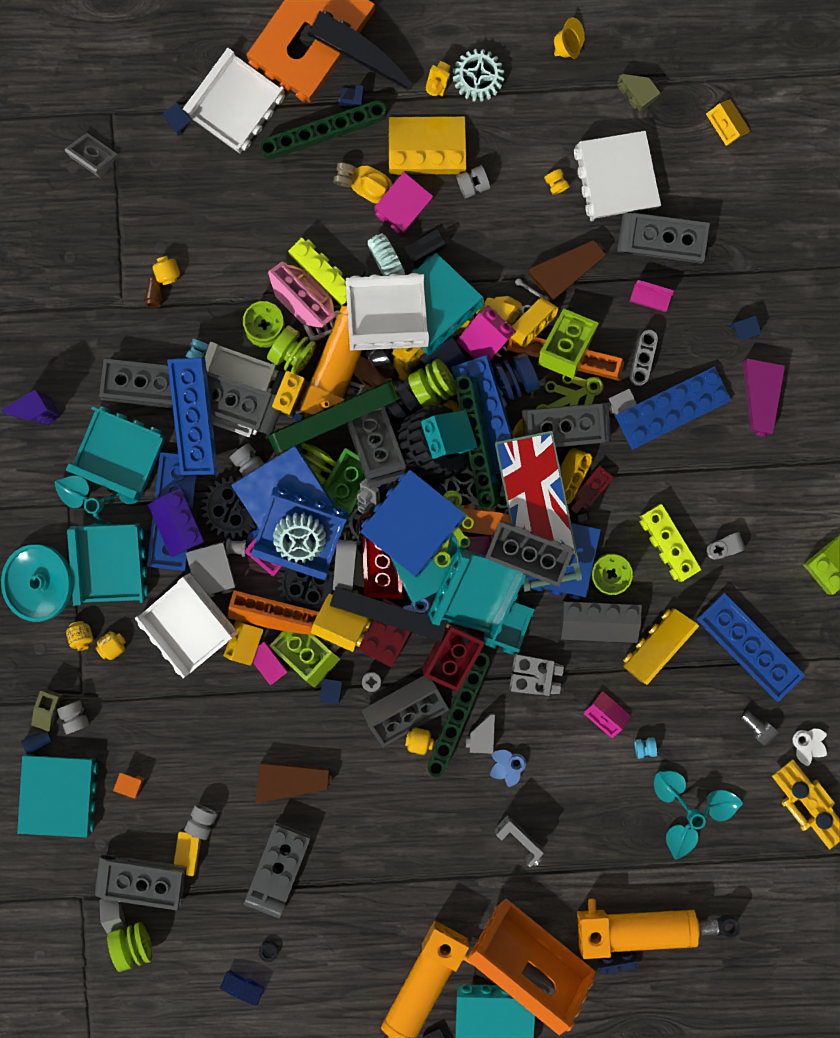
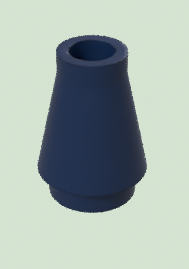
(35, 742)

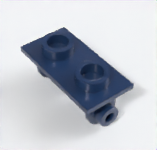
(627, 960)

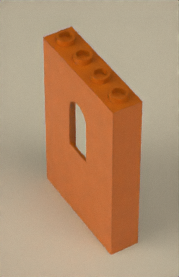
(310, 72)
(511, 942)

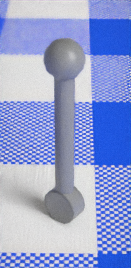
(518, 282)

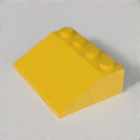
(427, 145)
(659, 645)

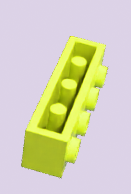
(320, 270)
(670, 543)

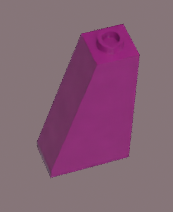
(763, 391)

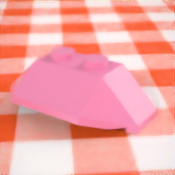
(301, 295)

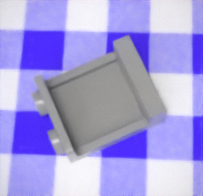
(211, 568)
(508, 826)

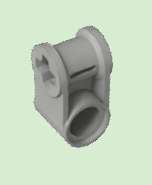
(728, 546)

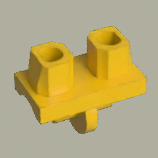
(438, 79)

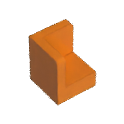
(128, 785)

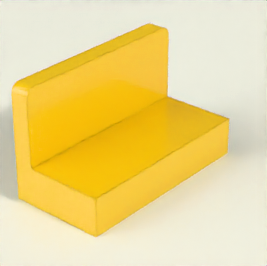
(727, 122)
(244, 644)
(187, 852)

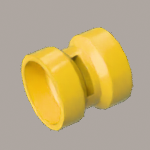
(556, 182)

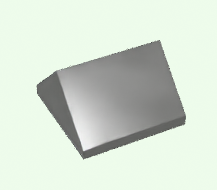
(91, 154)

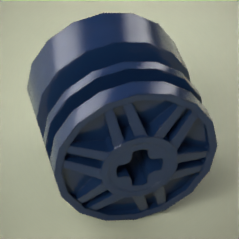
(517, 376)

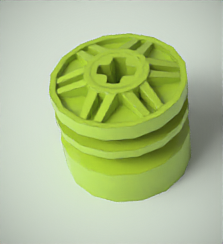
(261, 313)
(293, 352)
(432, 383)
(317, 460)
(616, 584)
(130, 947)

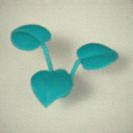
(73, 493)
(683, 839)

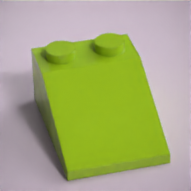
(567, 343)
(826, 566)
(305, 655)

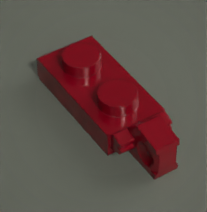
(591, 489)

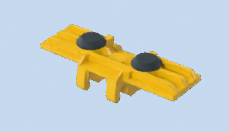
(815, 799)

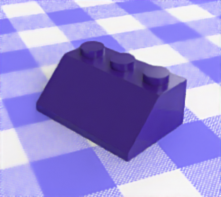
(33, 407)
(176, 522)

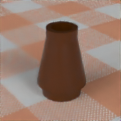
(153, 294)

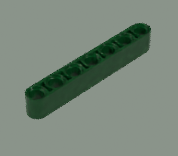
(329, 122)
(333, 416)
(485, 448)
(458, 724)

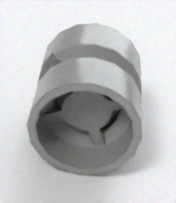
(467, 185)
(246, 459)
(73, 717)
(200, 823)

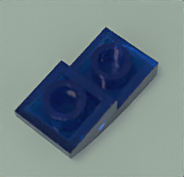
(242, 989)

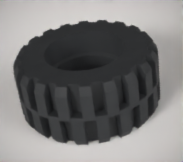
(417, 452)

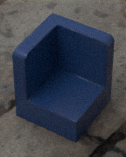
(351, 97)
(176, 118)
(747, 328)
(330, 691)

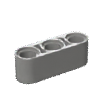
(643, 348)
(345, 564)

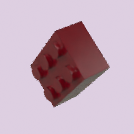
(384, 641)
(453, 656)

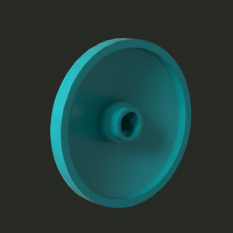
(36, 583)

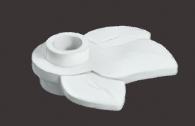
(811, 746)

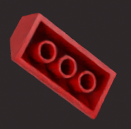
(380, 574)

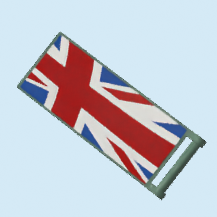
(537, 493)

